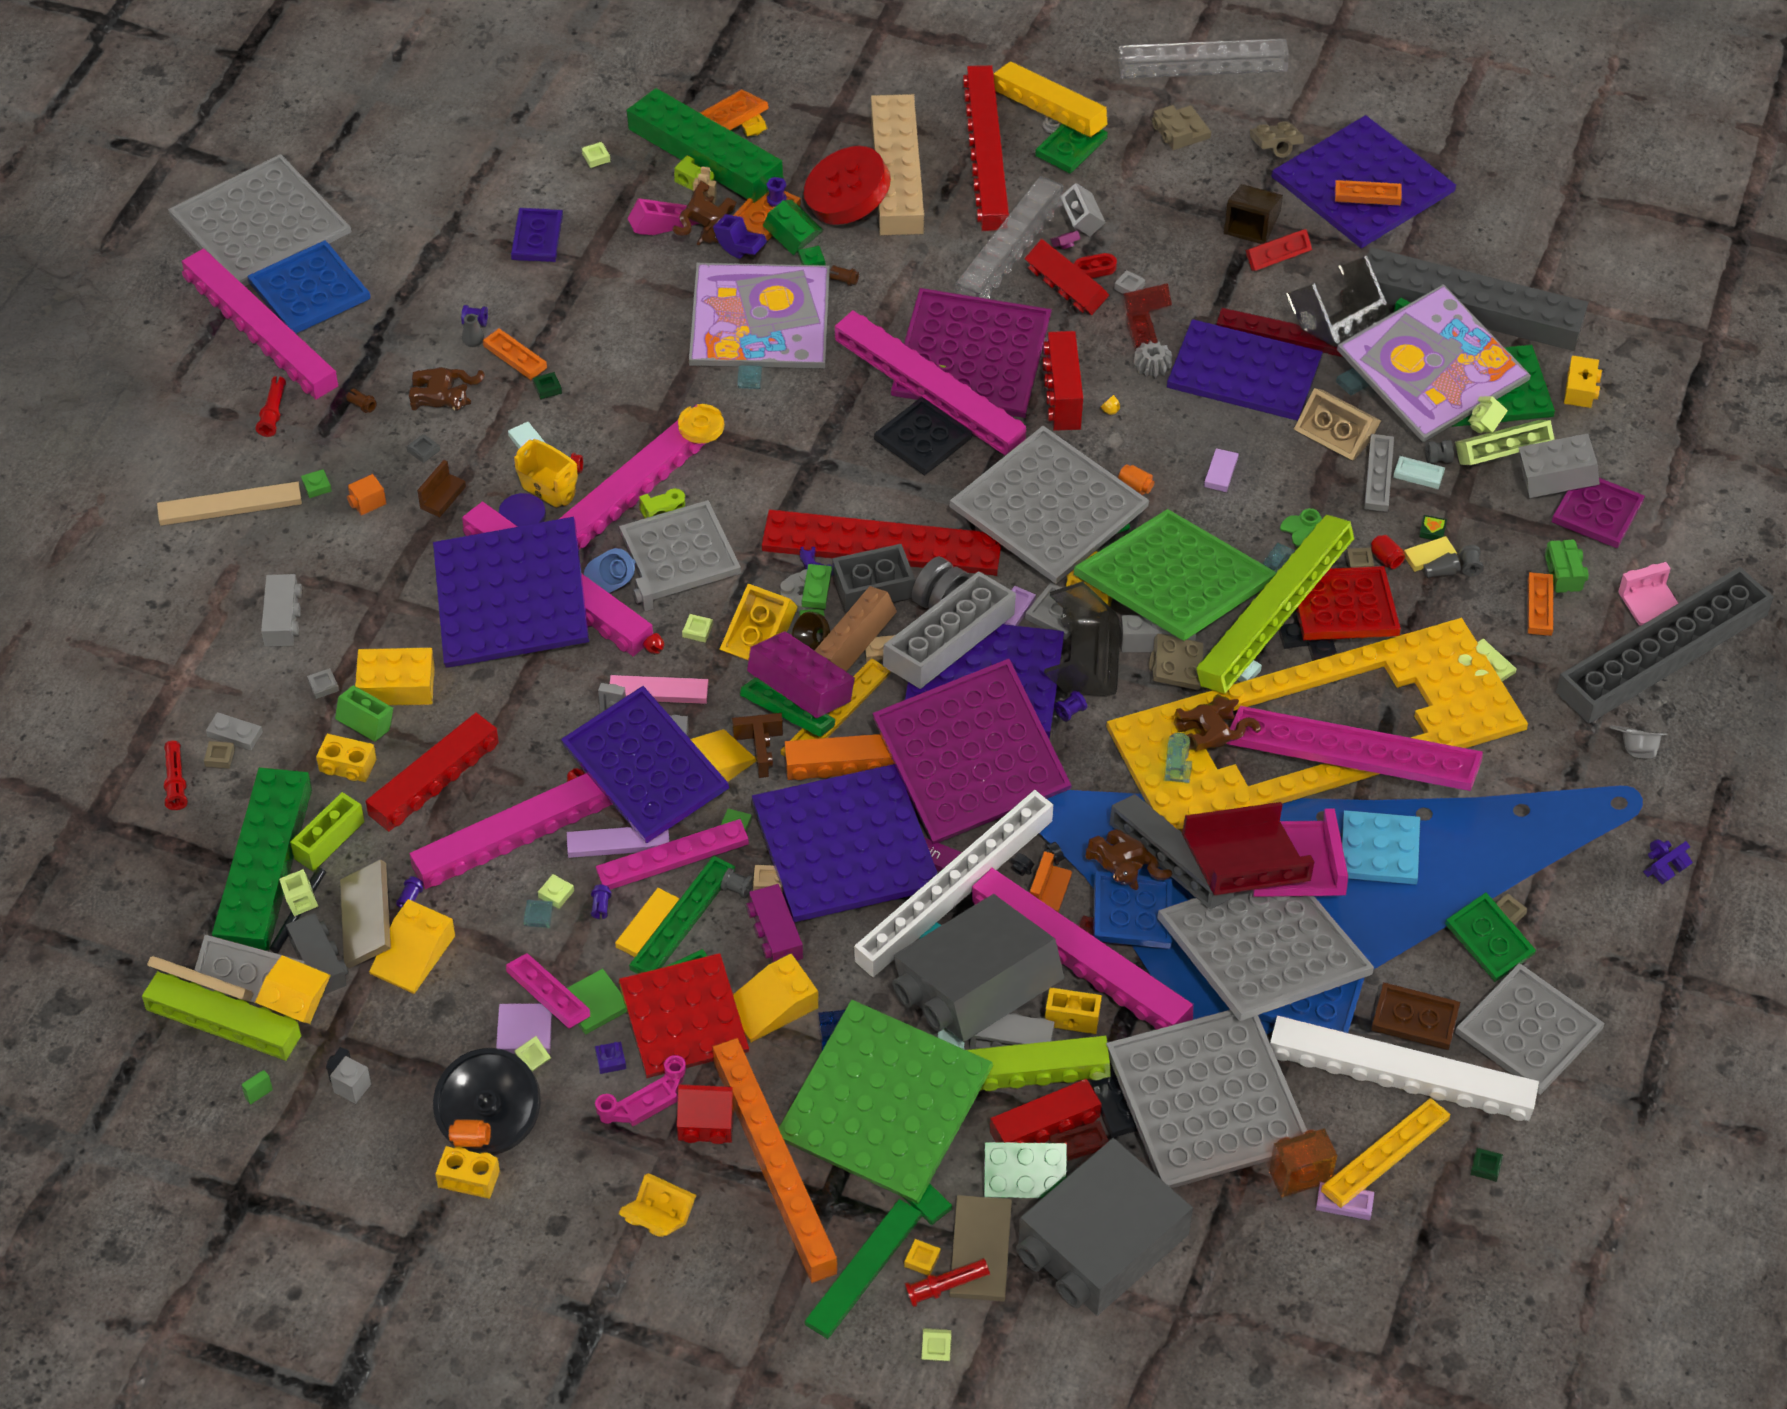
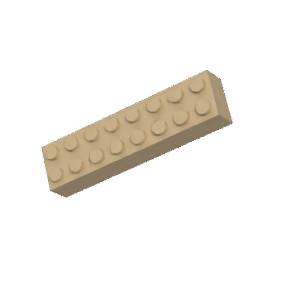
(897, 143)

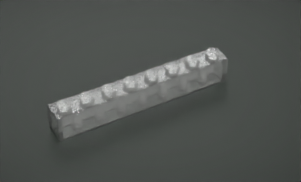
(1203, 58)
(1011, 239)

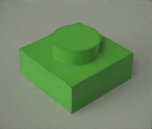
(316, 483)

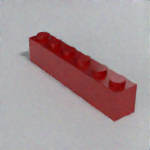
(432, 772)

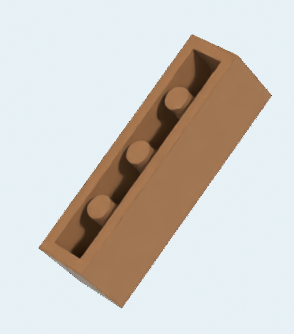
(858, 628)

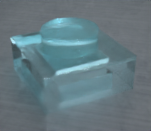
(749, 377)

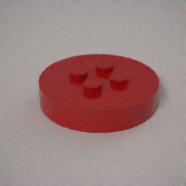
(847, 185)

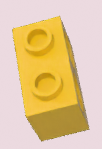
(346, 758)
(465, 1177)

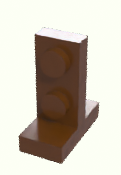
(760, 729)

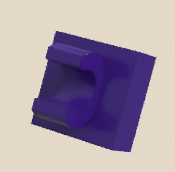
(610, 1057)

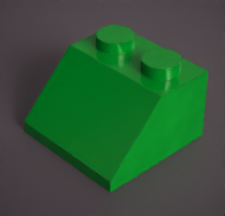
(791, 226)

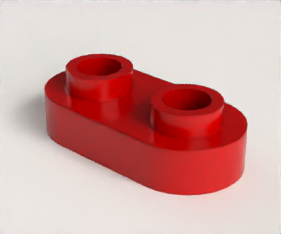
(1097, 265)

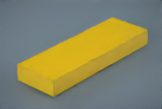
(646, 922)

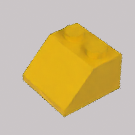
(293, 989)

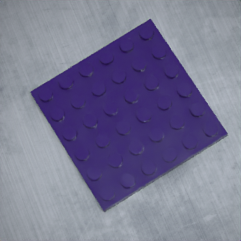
(1365, 155)
(510, 592)
(1029, 652)
(844, 842)

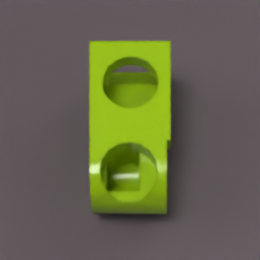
(687, 171)
(663, 503)

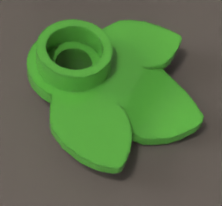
(1301, 525)

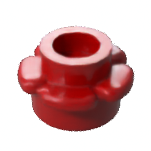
(579, 460)

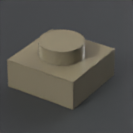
(1359, 557)
(219, 754)
(1512, 908)

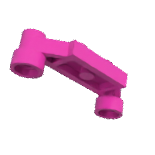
(647, 1100)

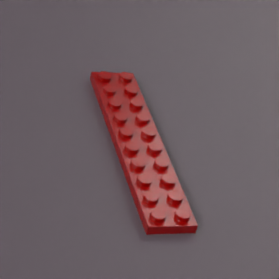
(844, 536)

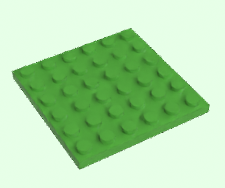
(1175, 574)
(884, 1101)

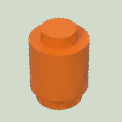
(1137, 479)
(470, 1133)

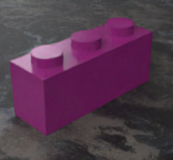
(774, 923)

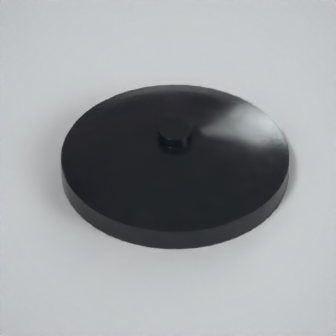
(490, 1088)

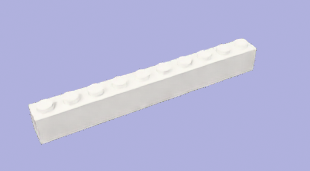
(953, 883)
(1404, 1068)

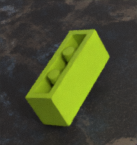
(327, 831)

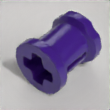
(776, 191)
(481, 312)
(1070, 706)

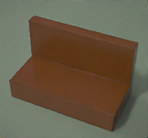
(439, 490)

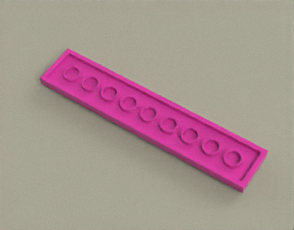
(1360, 749)

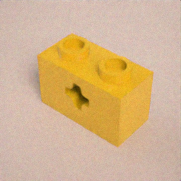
(1582, 381)
(1073, 1010)

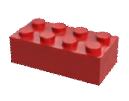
(1063, 380)

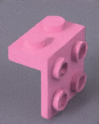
(1647, 592)

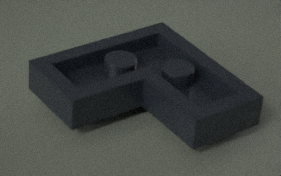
(1292, 637)

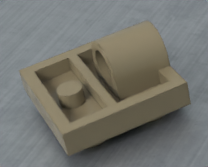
(1269, 137)
(1176, 661)

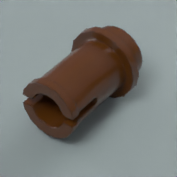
(845, 275)
(365, 402)

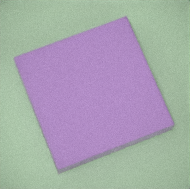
(521, 1023)

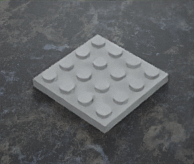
(680, 549)
(1529, 1027)

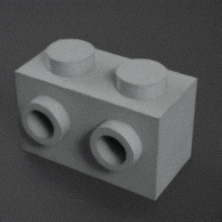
(1082, 210)

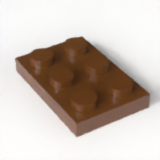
(1416, 1016)

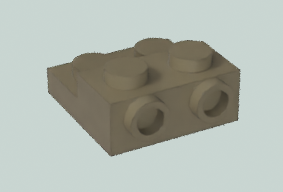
(1180, 126)

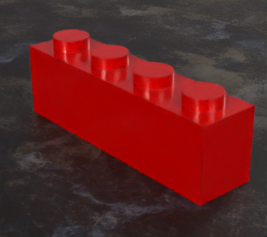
(1067, 277)
(1048, 1115)

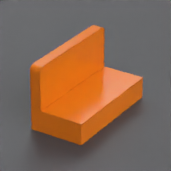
(1050, 882)

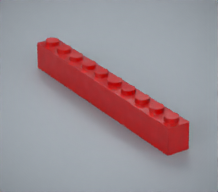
(986, 147)

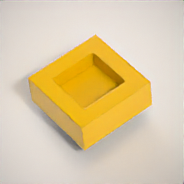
(754, 126)
(922, 1257)

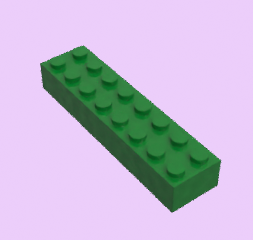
(687, 132)
(263, 857)

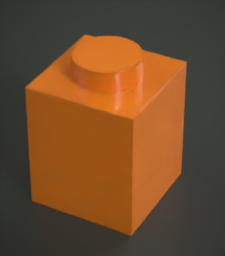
(366, 494)

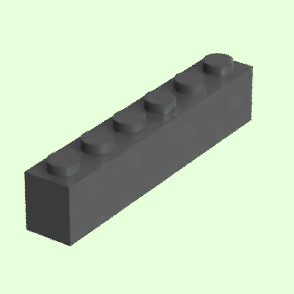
(1167, 844)

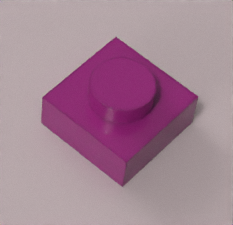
(1065, 240)

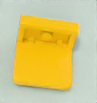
(659, 1206)

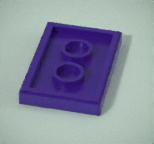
(537, 234)

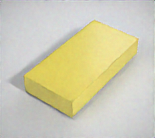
(1427, 552)

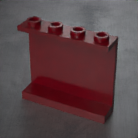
(1245, 849)

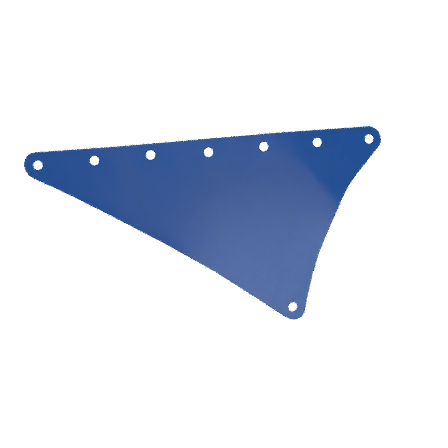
(1463, 853)

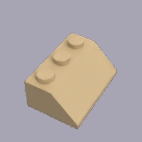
(1336, 424)

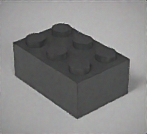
(879, 568)

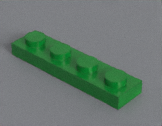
(770, 699)

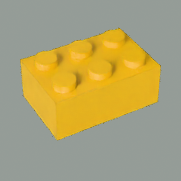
(397, 675)

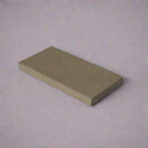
(365, 913)
(980, 1233)

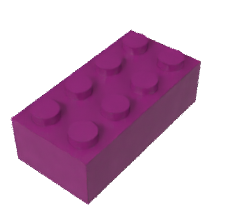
(800, 674)

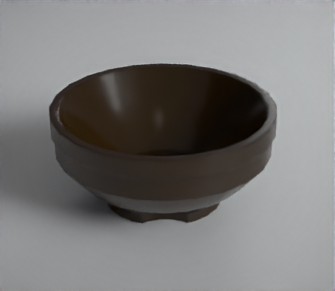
(807, 628)

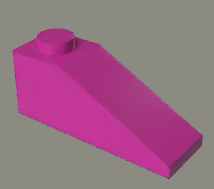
(655, 217)

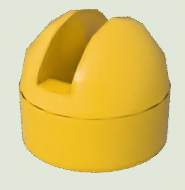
(1111, 406)

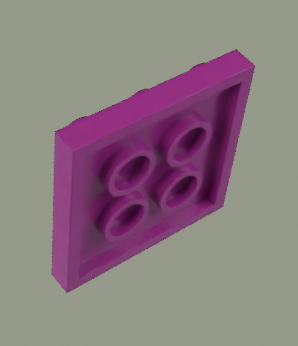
(1599, 511)

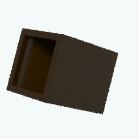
(1252, 213)

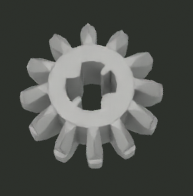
(1152, 359)

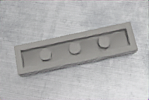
(1379, 472)

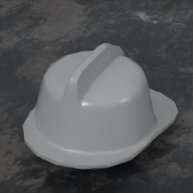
(1640, 743)

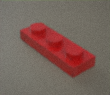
(1278, 249)

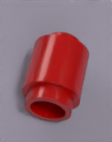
(1387, 551)

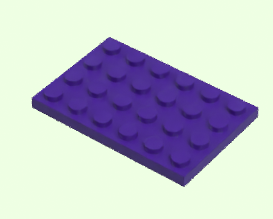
(1245, 369)
(645, 764)

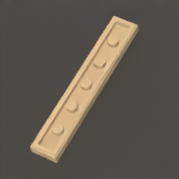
(229, 503)

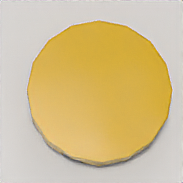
(701, 423)

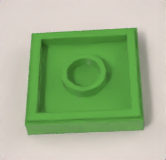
(601, 998)

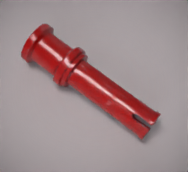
(269, 413)
(174, 783)
(934, 1285)

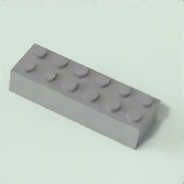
(949, 629)

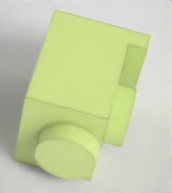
(1487, 415)
(298, 892)

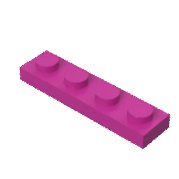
(548, 990)

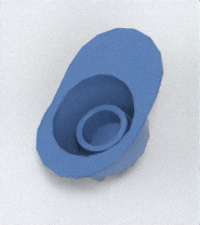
(611, 569)

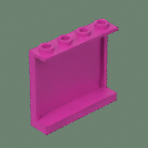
(1324, 844)

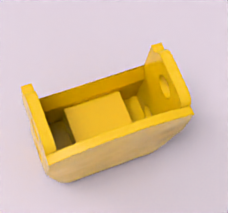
(551, 472)

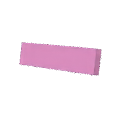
(666, 689)

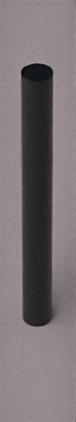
(283, 934)

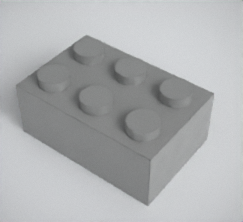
(1559, 465)

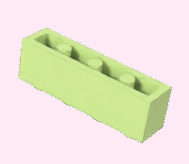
(1503, 442)

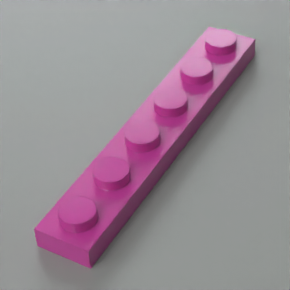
(672, 854)

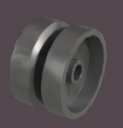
(937, 581)

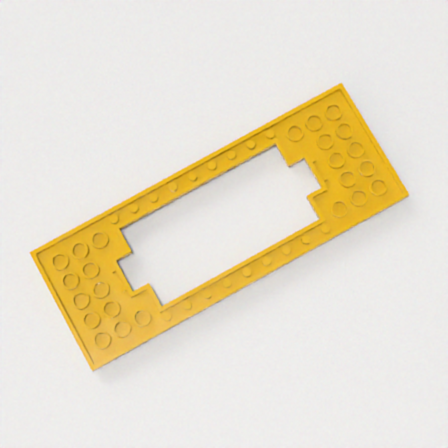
(1459, 713)

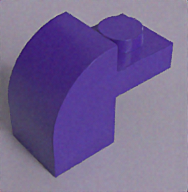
(735, 238)

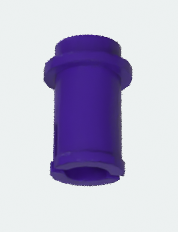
(412, 888)
(600, 901)

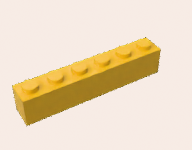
(1050, 99)

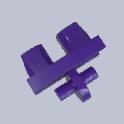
(1660, 868)

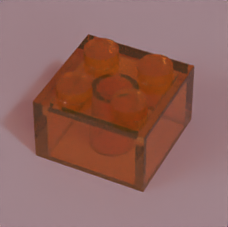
(1302, 1162)

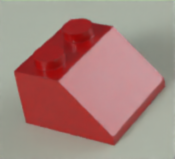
(705, 1114)

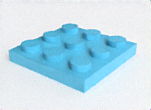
(1381, 846)

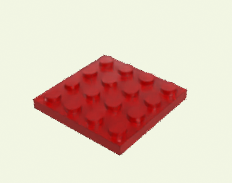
(1349, 605)
(682, 1012)

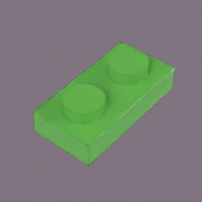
(816, 586)

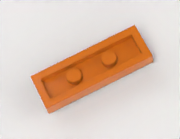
(1368, 192)
(515, 354)
(1540, 604)

